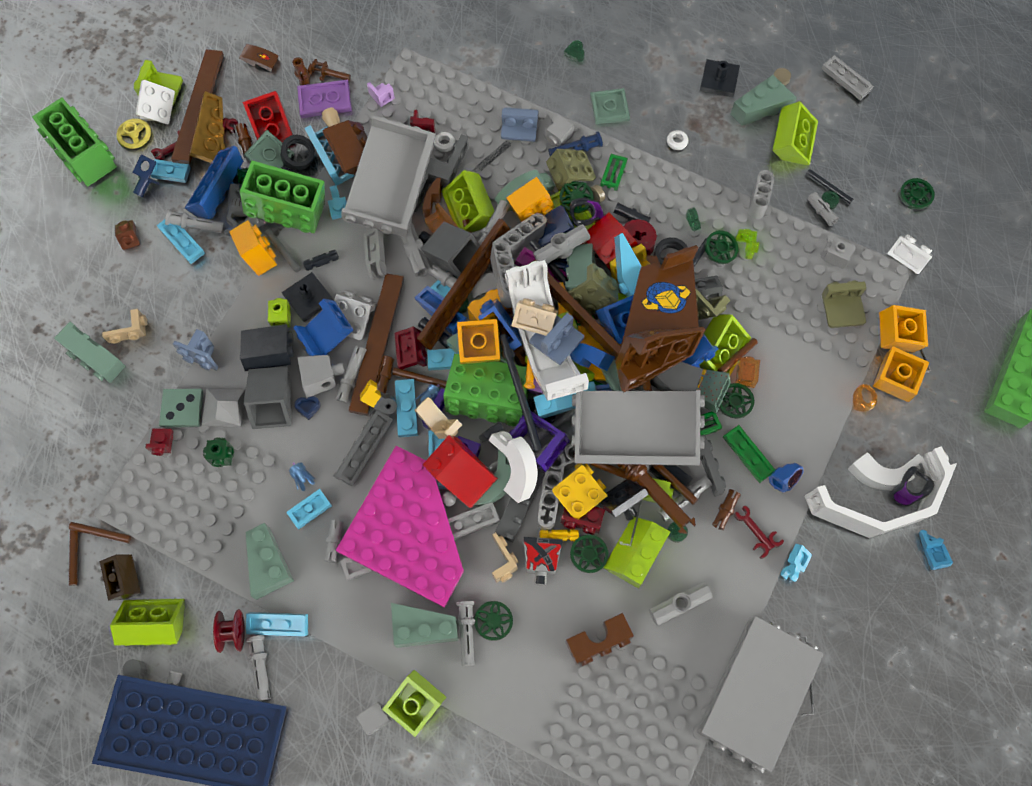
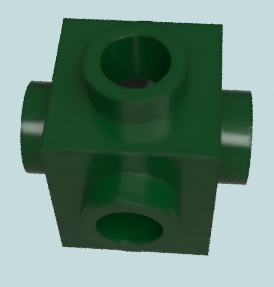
(218, 452)

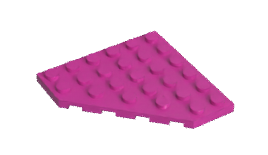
(406, 531)

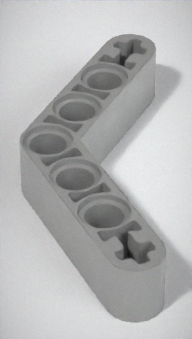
(509, 246)
(557, 473)

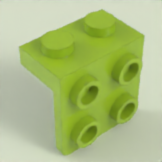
(149, 73)

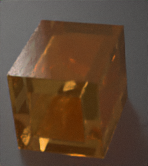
(748, 371)

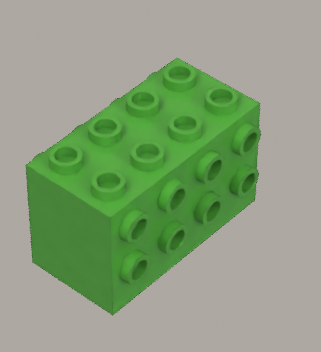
(74, 142)
(282, 197)
(484, 391)

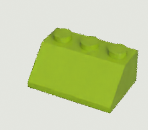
(795, 134)
(468, 200)
(728, 336)
(635, 561)
(148, 622)

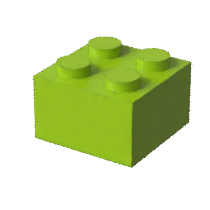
(414, 703)

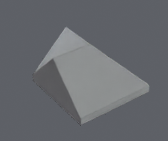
(223, 407)

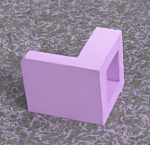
(381, 94)

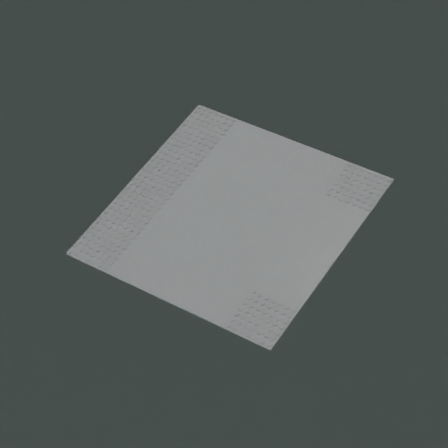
(625, 713)

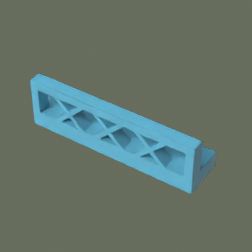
(327, 161)

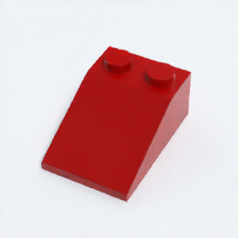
(268, 114)
(603, 240)
(460, 470)

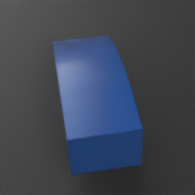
(430, 302)
(587, 354)

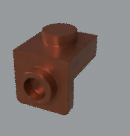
(126, 234)

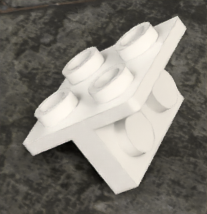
(154, 102)
(910, 254)

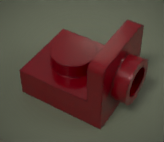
(424, 123)
(160, 441)

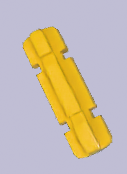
(566, 535)

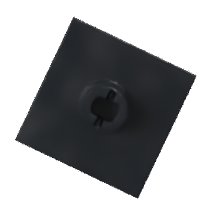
(719, 78)
(306, 295)
(622, 498)

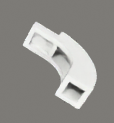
(522, 464)
(879, 477)

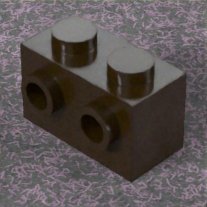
(120, 577)

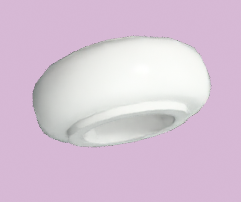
(677, 134)
(444, 136)

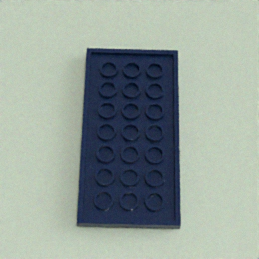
(189, 734)

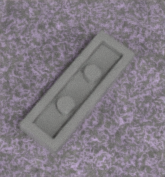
(847, 77)

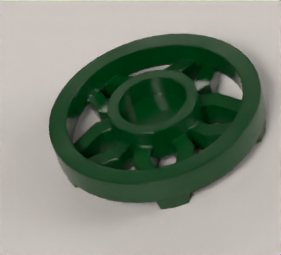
(917, 193)
(575, 194)
(721, 247)
(736, 401)
(589, 553)
(493, 620)

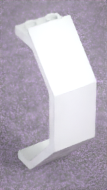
(554, 379)
(934, 465)

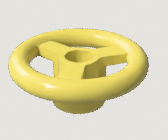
(132, 130)

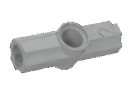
(562, 244)
(412, 247)
(668, 609)

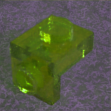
(750, 238)

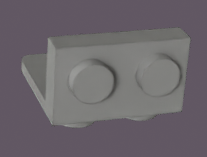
(356, 311)

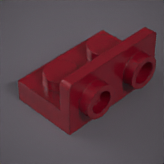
(409, 348)
(589, 522)

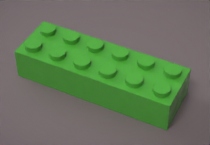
(1013, 388)

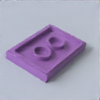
(317, 97)

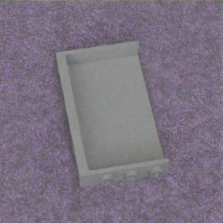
(389, 176)
(638, 427)
(760, 694)

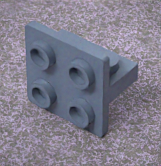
(519, 124)
(559, 341)
(198, 350)

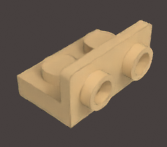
(534, 317)

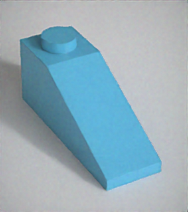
(627, 265)
(558, 405)

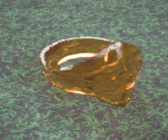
(859, 403)

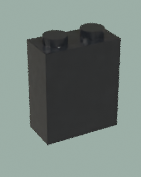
(266, 347)

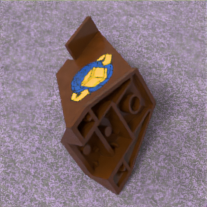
(661, 320)

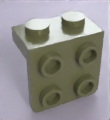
(569, 166)
(596, 291)
(844, 304)
(710, 307)

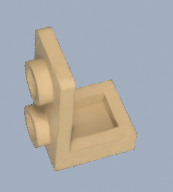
(137, 330)
(437, 420)
(505, 572)

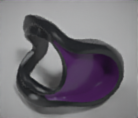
(595, 207)
(904, 496)

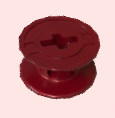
(643, 234)
(228, 631)

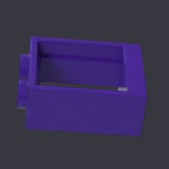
(553, 449)

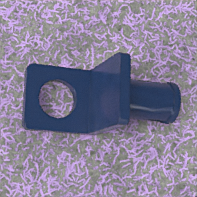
(144, 176)

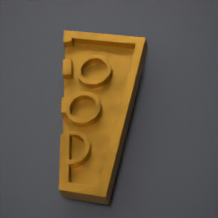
(209, 129)

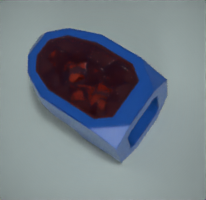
(786, 477)

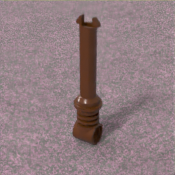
(639, 474)

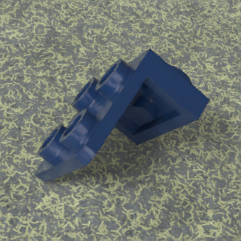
(557, 222)

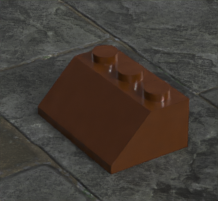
(347, 143)

